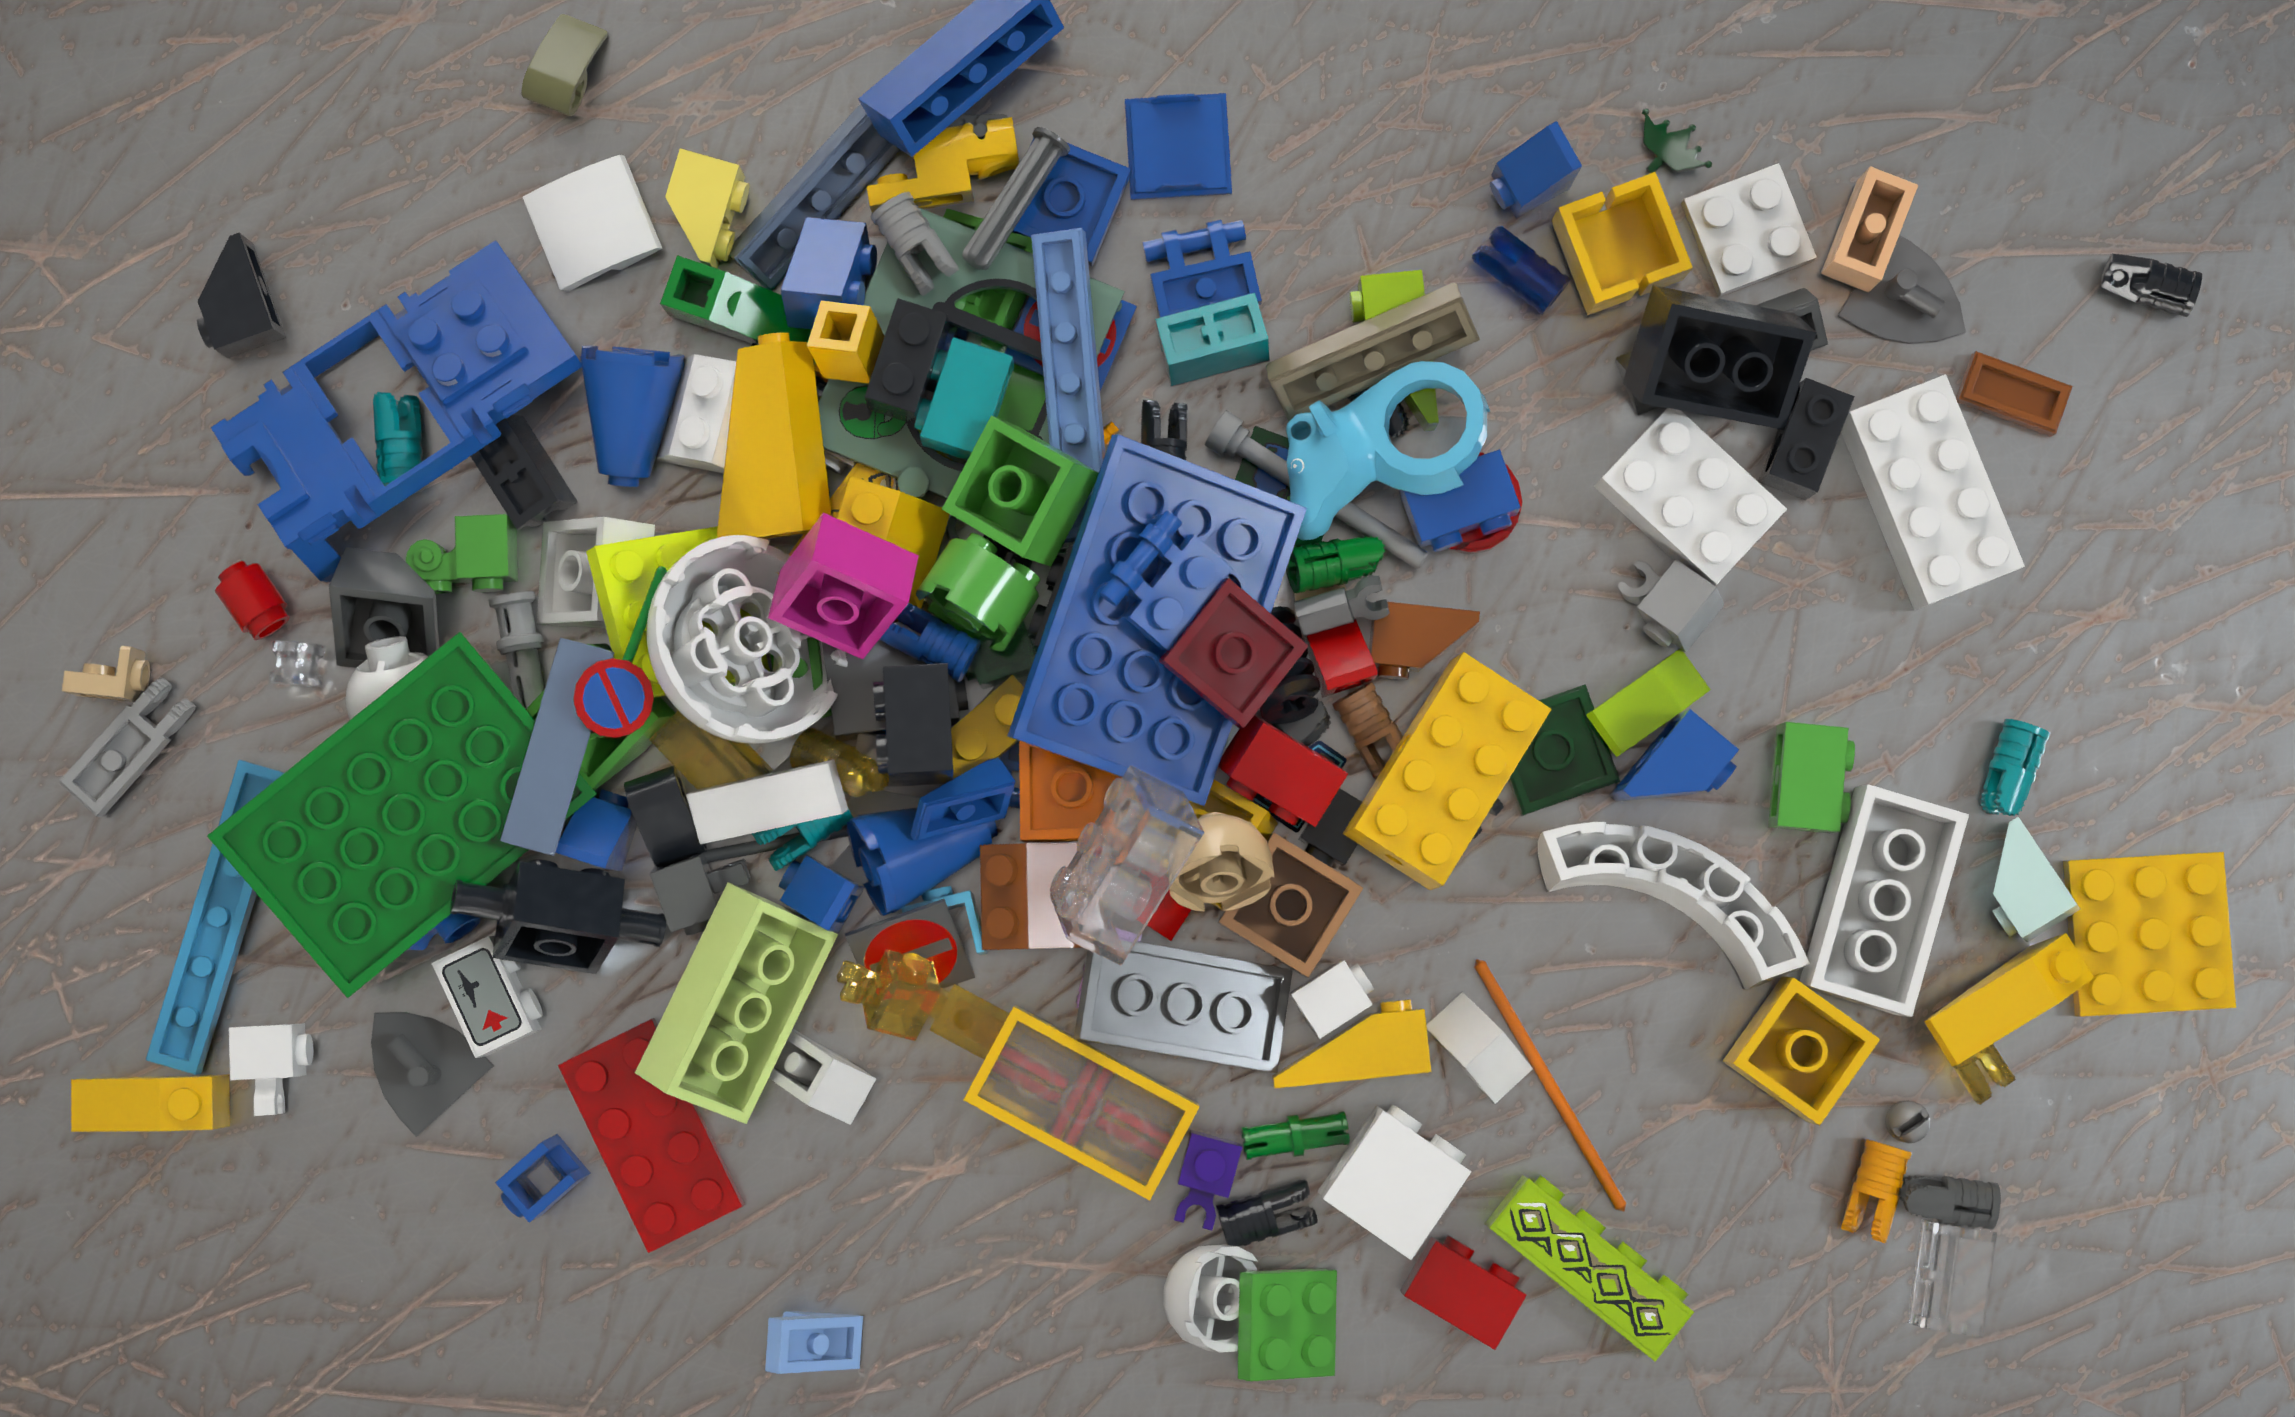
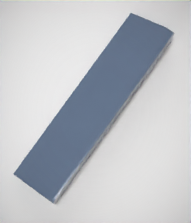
(817, 190)
(552, 754)

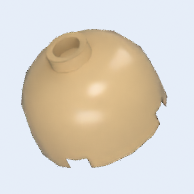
(1226, 865)

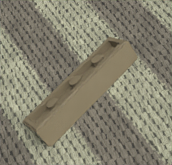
(1372, 350)

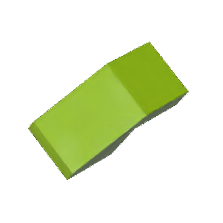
(1648, 702)

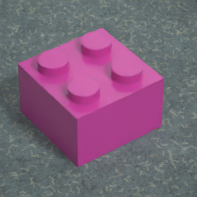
(843, 586)

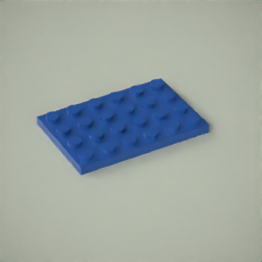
(1097, 677)

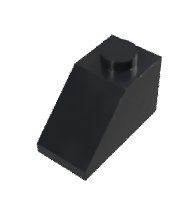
(238, 302)

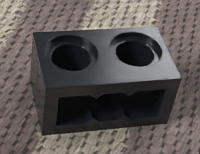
(1809, 439)

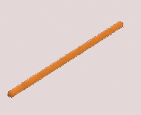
(1550, 1085)

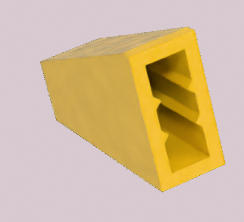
(774, 444)

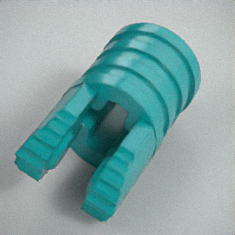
(396, 435)
(2013, 767)
(810, 834)

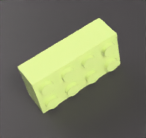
(736, 1004)

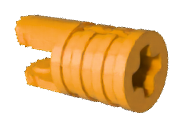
(1880, 1177)

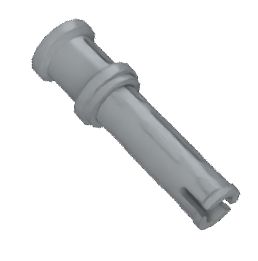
(519, 643)

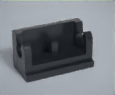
(522, 474)

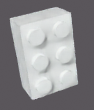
(1690, 496)

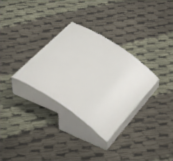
(592, 222)

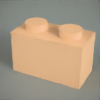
(1869, 229)

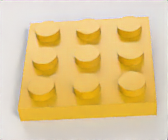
(2152, 933)

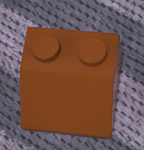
(1017, 895)

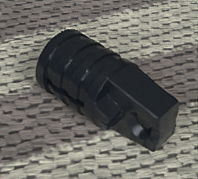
(2152, 283)

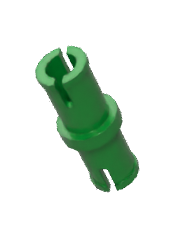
(1295, 1135)

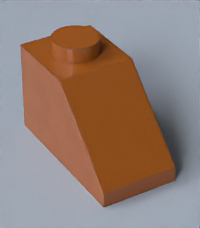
(1415, 636)

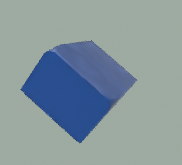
(965, 801)

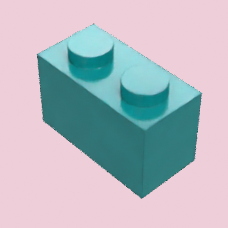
(967, 394)

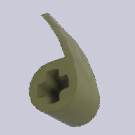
(559, 66)

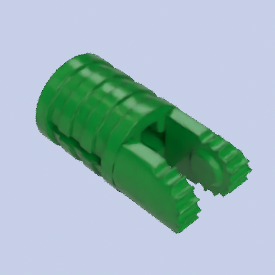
(1333, 562)

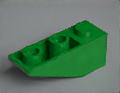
(725, 303)

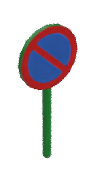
(614, 693)

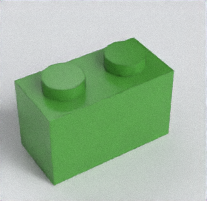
(1810, 777)

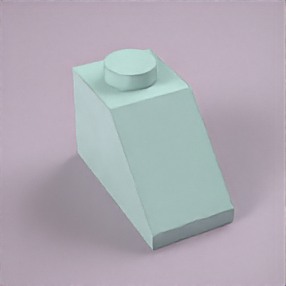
(2029, 887)

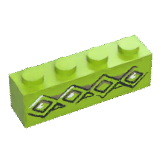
(1589, 1267)

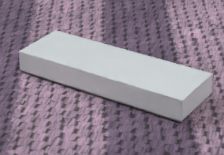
(767, 802)

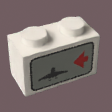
(488, 997)

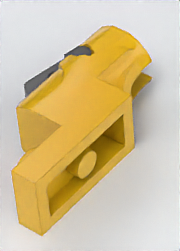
(967, 147)

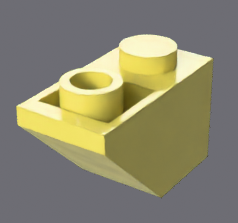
(704, 200)

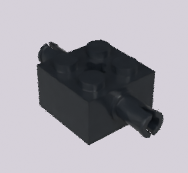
(558, 916)

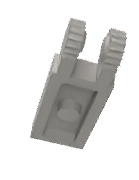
(124, 750)

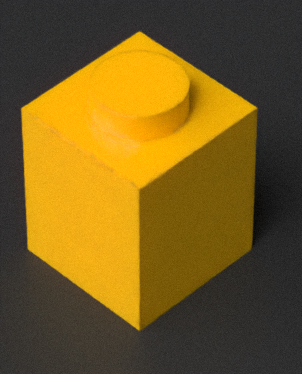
(845, 341)

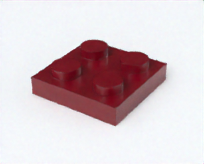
(1234, 653)

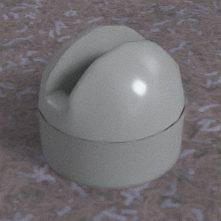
(1903, 1112)

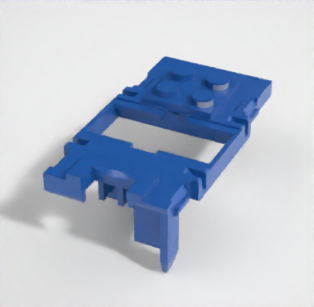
(478, 348)

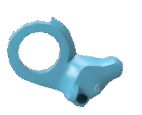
(1347, 449)

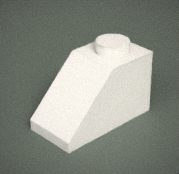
(821, 1078)

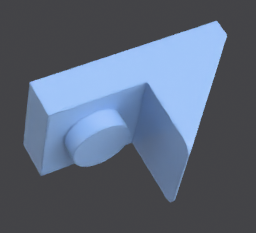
(813, 1342)

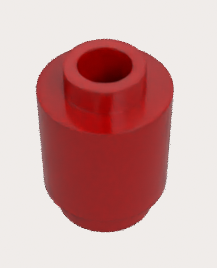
(252, 599)

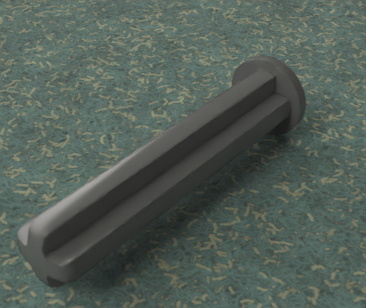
(1015, 198)

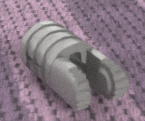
(909, 235)

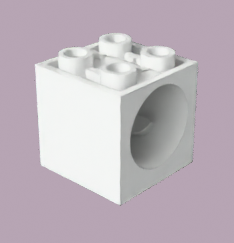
(1395, 1179)

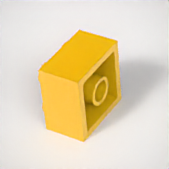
(1801, 1050)

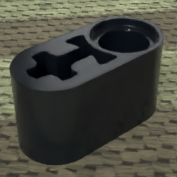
(663, 816)

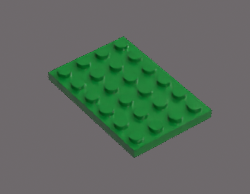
(388, 814)

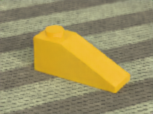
(2009, 998)
(1372, 1047)
(150, 1103)

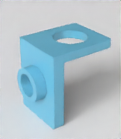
(955, 901)

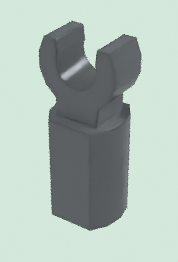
(1340, 607)

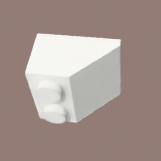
(700, 415)
(566, 581)

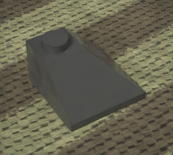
(376, 599)

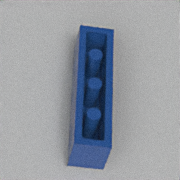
(957, 69)

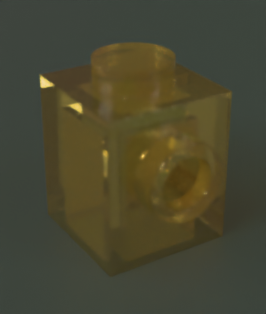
(967, 1019)

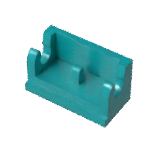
(1213, 339)

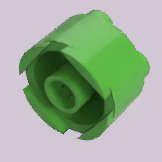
(979, 590)

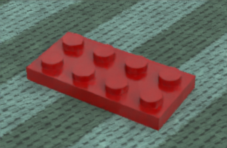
(650, 1141)

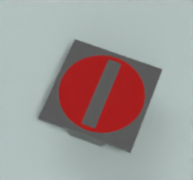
(920, 931)

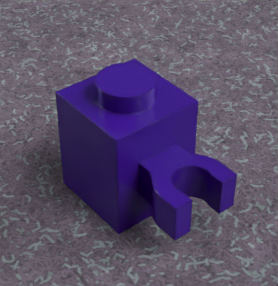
(1207, 1170)

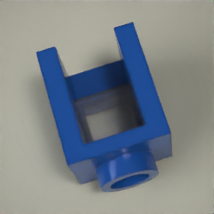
(541, 1178)

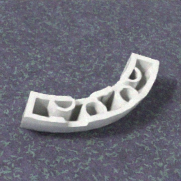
(1687, 878)

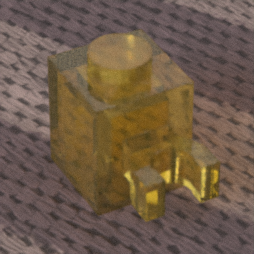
(894, 995)

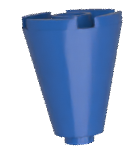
(629, 407)
(904, 867)

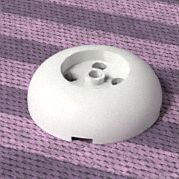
(693, 661)

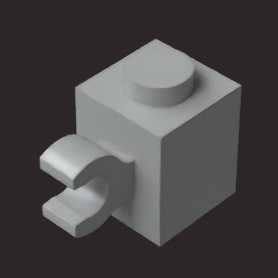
(1674, 605)

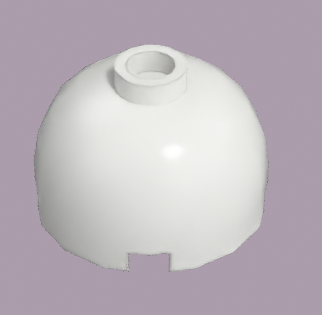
(1204, 1296)

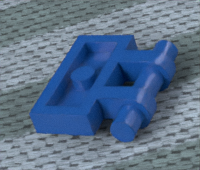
(1204, 282)
(1179, 588)

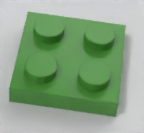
(1287, 1324)

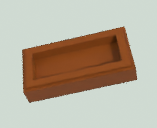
(2013, 393)

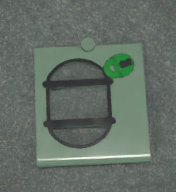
(896, 445)

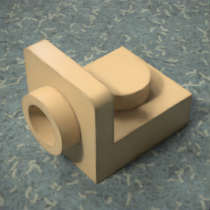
(101, 682)

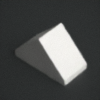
(1479, 1047)

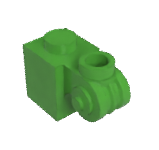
(481, 556)

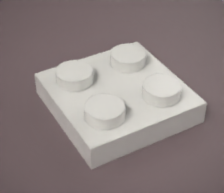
(1748, 230)

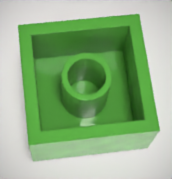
(1020, 491)

